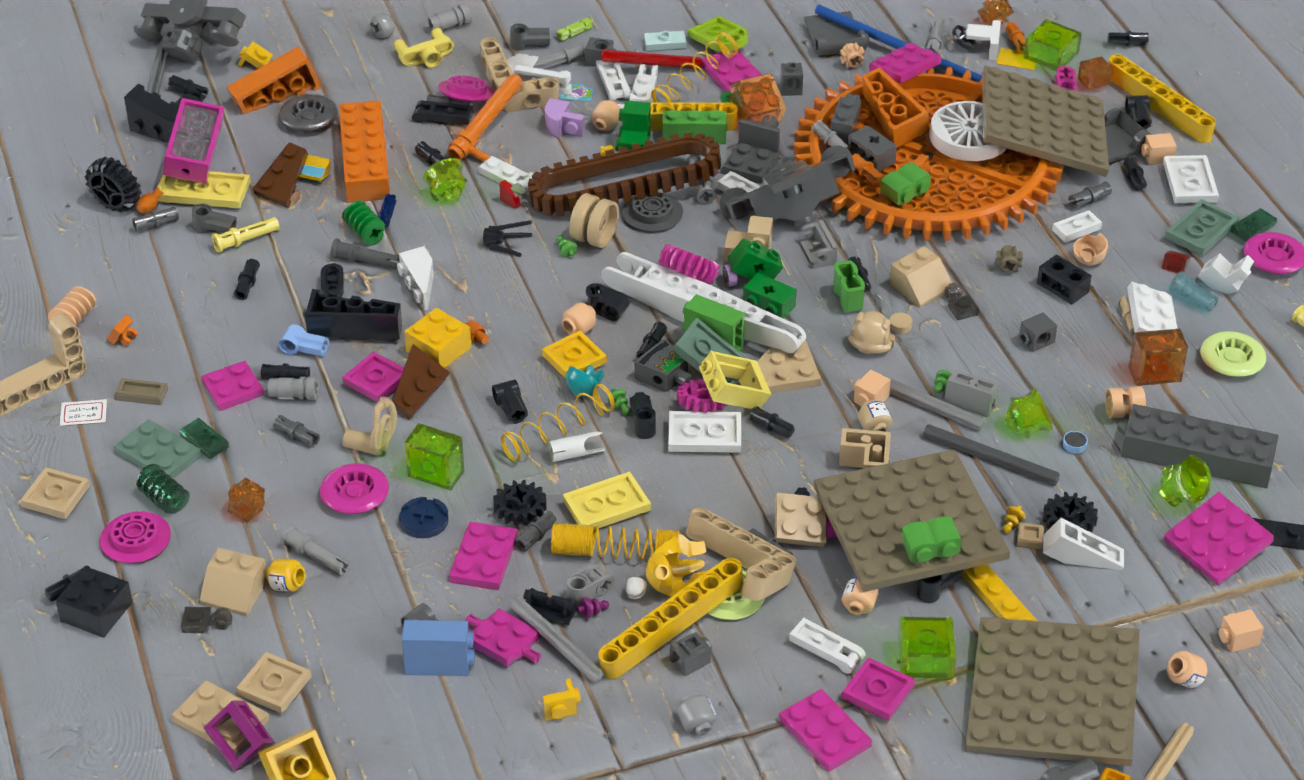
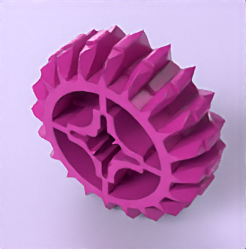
(688, 264)

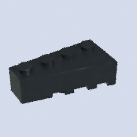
(150, 114)

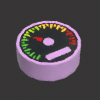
(730, 277)

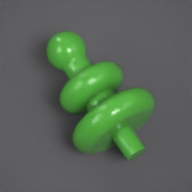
(566, 246)
(941, 380)
(620, 400)

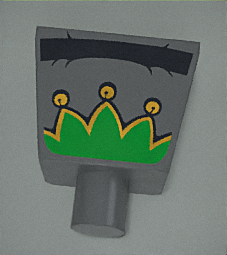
(662, 367)

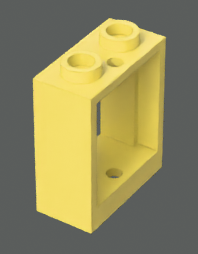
(753, 386)

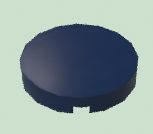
(423, 517)

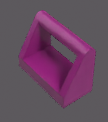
(250, 727)

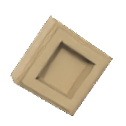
(1030, 535)

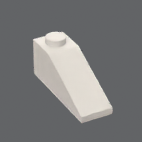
(1080, 547)

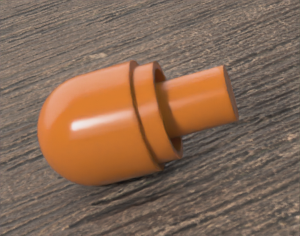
(148, 201)
(478, 332)

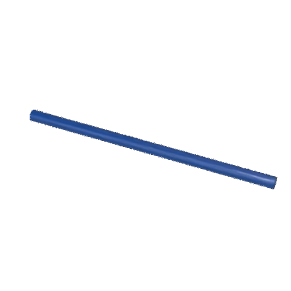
(886, 38)

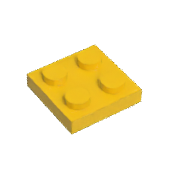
(574, 351)

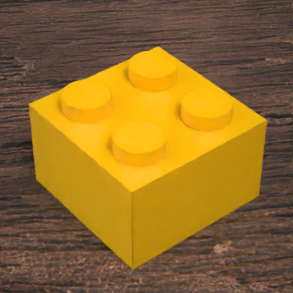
(439, 337)

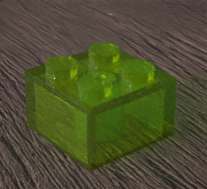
(1052, 45)
(434, 456)
(927, 647)

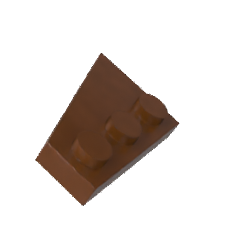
(281, 177)
(418, 382)

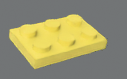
(607, 501)

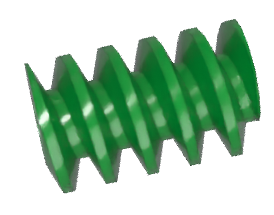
(364, 222)

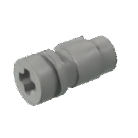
(446, 19)
(290, 388)

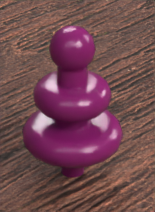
(590, 607)

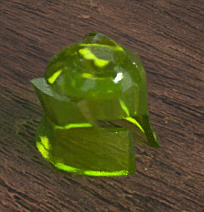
(446, 180)
(1028, 414)
(1185, 481)

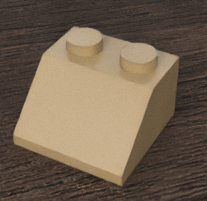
(920, 276)
(233, 581)

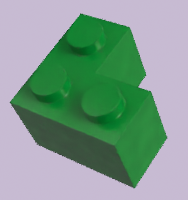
(635, 124)

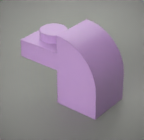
(560, 120)

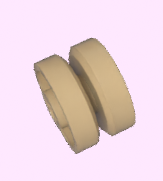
(593, 220)

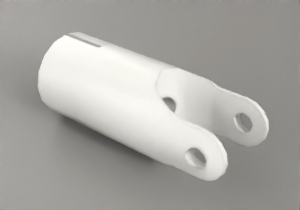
(571, 447)

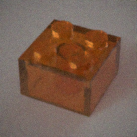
(757, 98)
(1158, 357)

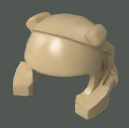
(871, 333)

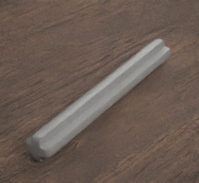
(936, 405)
(556, 639)

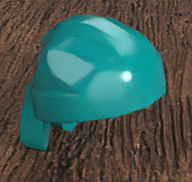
(581, 381)

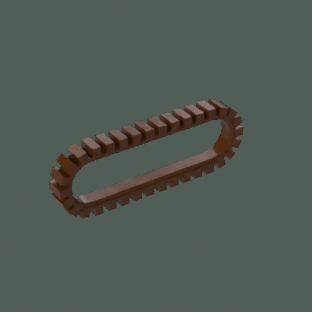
(626, 159)

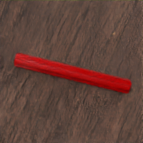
(649, 59)

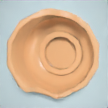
(1090, 249)

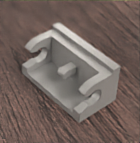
(818, 245)
(971, 392)

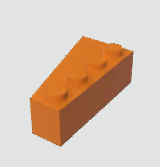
(274, 82)
(894, 108)

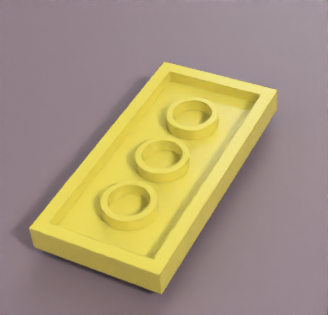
(220, 190)

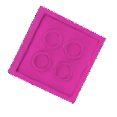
(1218, 538)

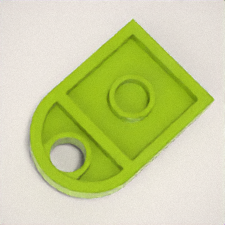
(712, 28)

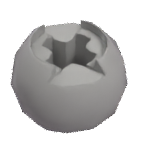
(382, 25)

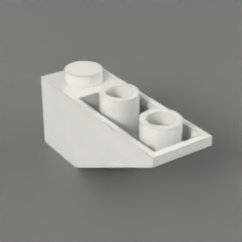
(417, 269)

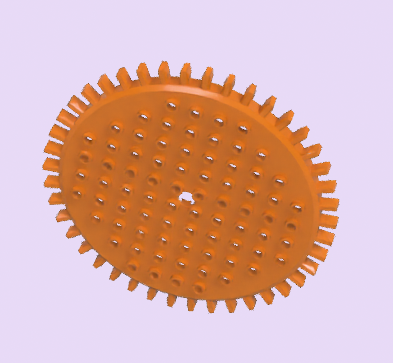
(959, 192)

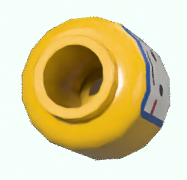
(285, 575)

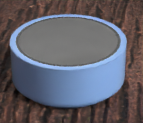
(1075, 442)

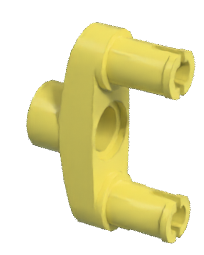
(425, 53)

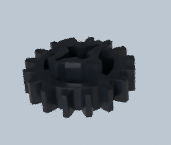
(519, 502)
(1071, 509)

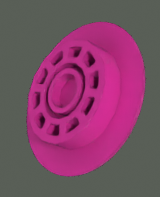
(466, 89)
(1275, 252)
(354, 488)
(135, 537)

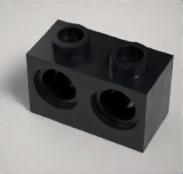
(1064, 279)

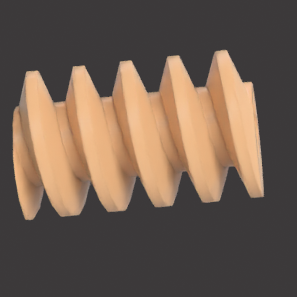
(74, 304)

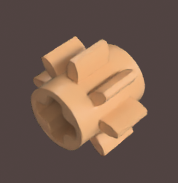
(852, 55)

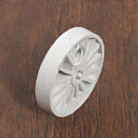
(958, 135)

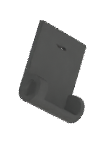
(831, 37)
(1123, 135)

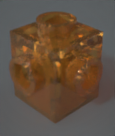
(995, 10)
(1095, 72)
(246, 499)

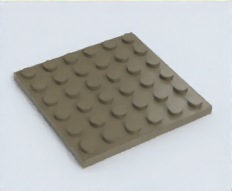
(1044, 120)
(877, 501)
(1054, 691)

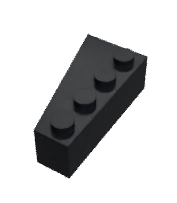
(352, 317)

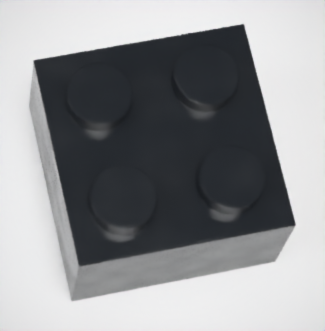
(94, 601)

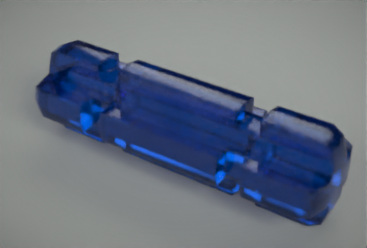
(387, 209)

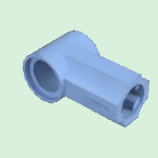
(297, 339)

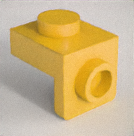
(255, 55)
(562, 703)

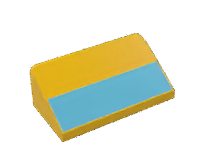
(316, 168)

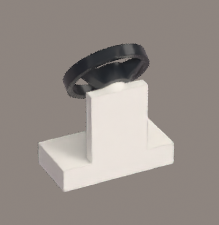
(979, 32)

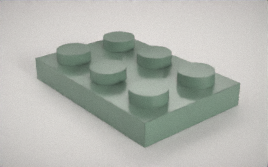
(1201, 227)
(699, 341)
(157, 446)

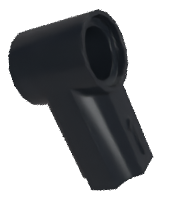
(1138, 108)
(509, 397)
(643, 415)
(930, 587)

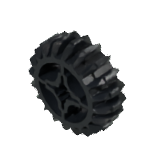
(112, 184)

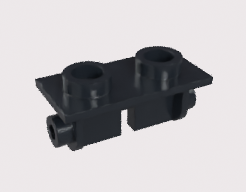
(551, 608)

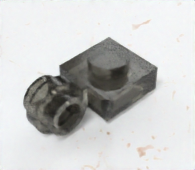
(960, 305)
(201, 618)

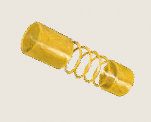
(581, 539)

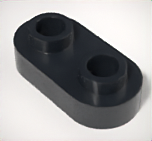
(332, 279)

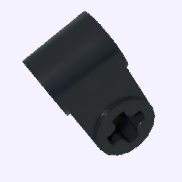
(608, 302)

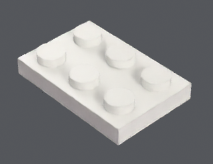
(1190, 179)
(1150, 308)
(704, 431)

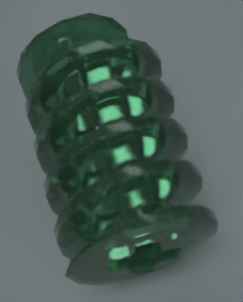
(162, 489)

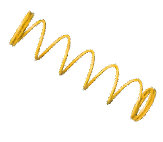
(722, 47)
(595, 395)

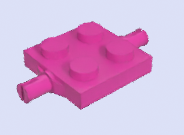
(504, 637)

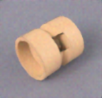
(1114, 401)

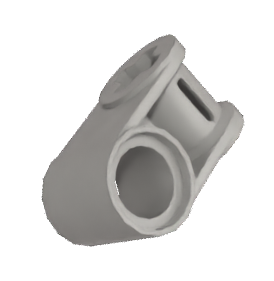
(588, 583)

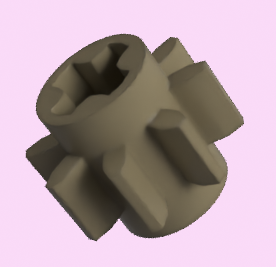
(1009, 258)

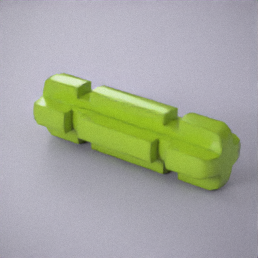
(574, 29)

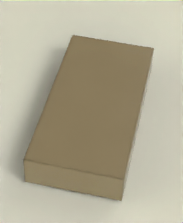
(141, 391)

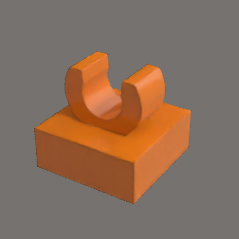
(121, 330)

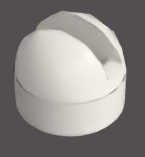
(636, 587)

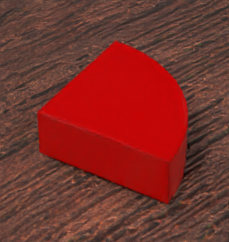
(508, 196)

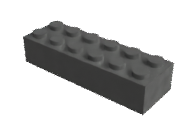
(1227, 449)

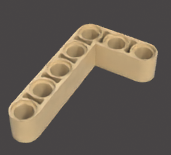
(49, 374)
(766, 564)

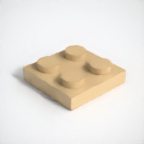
(55, 493)
(800, 520)
(273, 682)

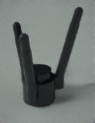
(493, 236)

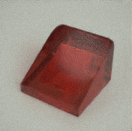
(1175, 261)

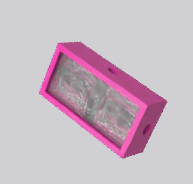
(193, 140)

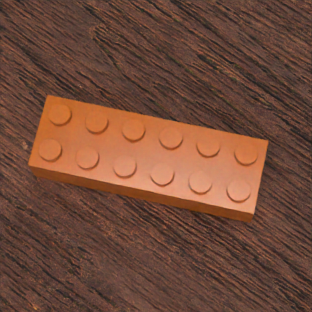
(364, 151)

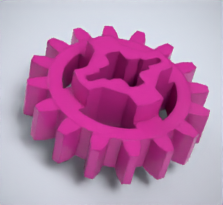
(697, 397)

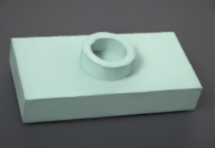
(665, 40)

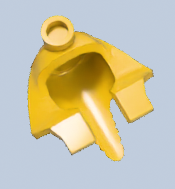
(666, 571)

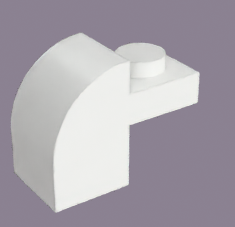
(1223, 276)

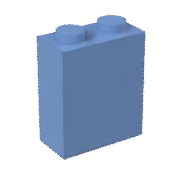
(437, 647)

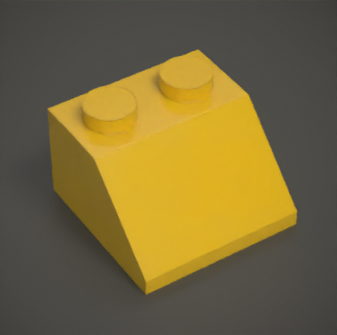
(297, 758)

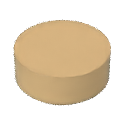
(901, 323)

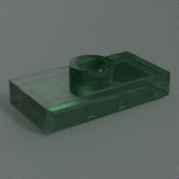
(1253, 224)
(204, 437)

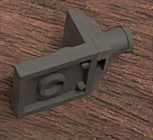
(755, 149)

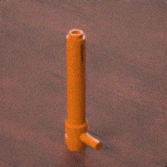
(467, 138)

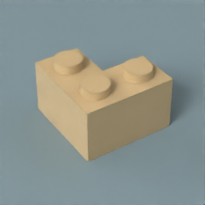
(758, 230)
(864, 448)

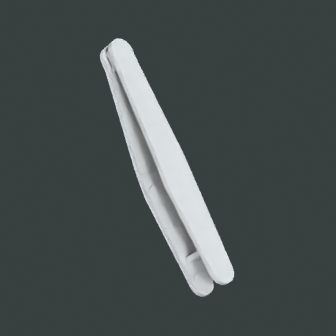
(670, 291)

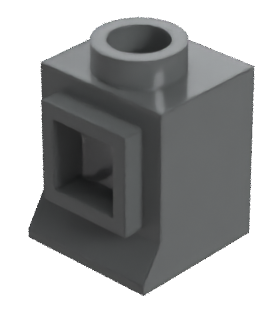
(693, 651)

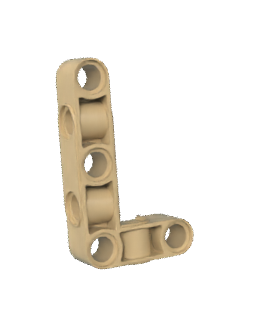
(532, 92)

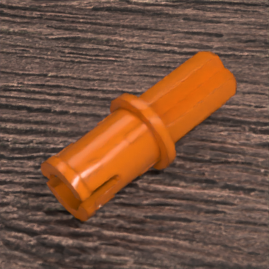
(1016, 36)
(866, 169)

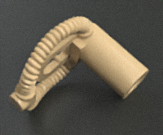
(379, 438)

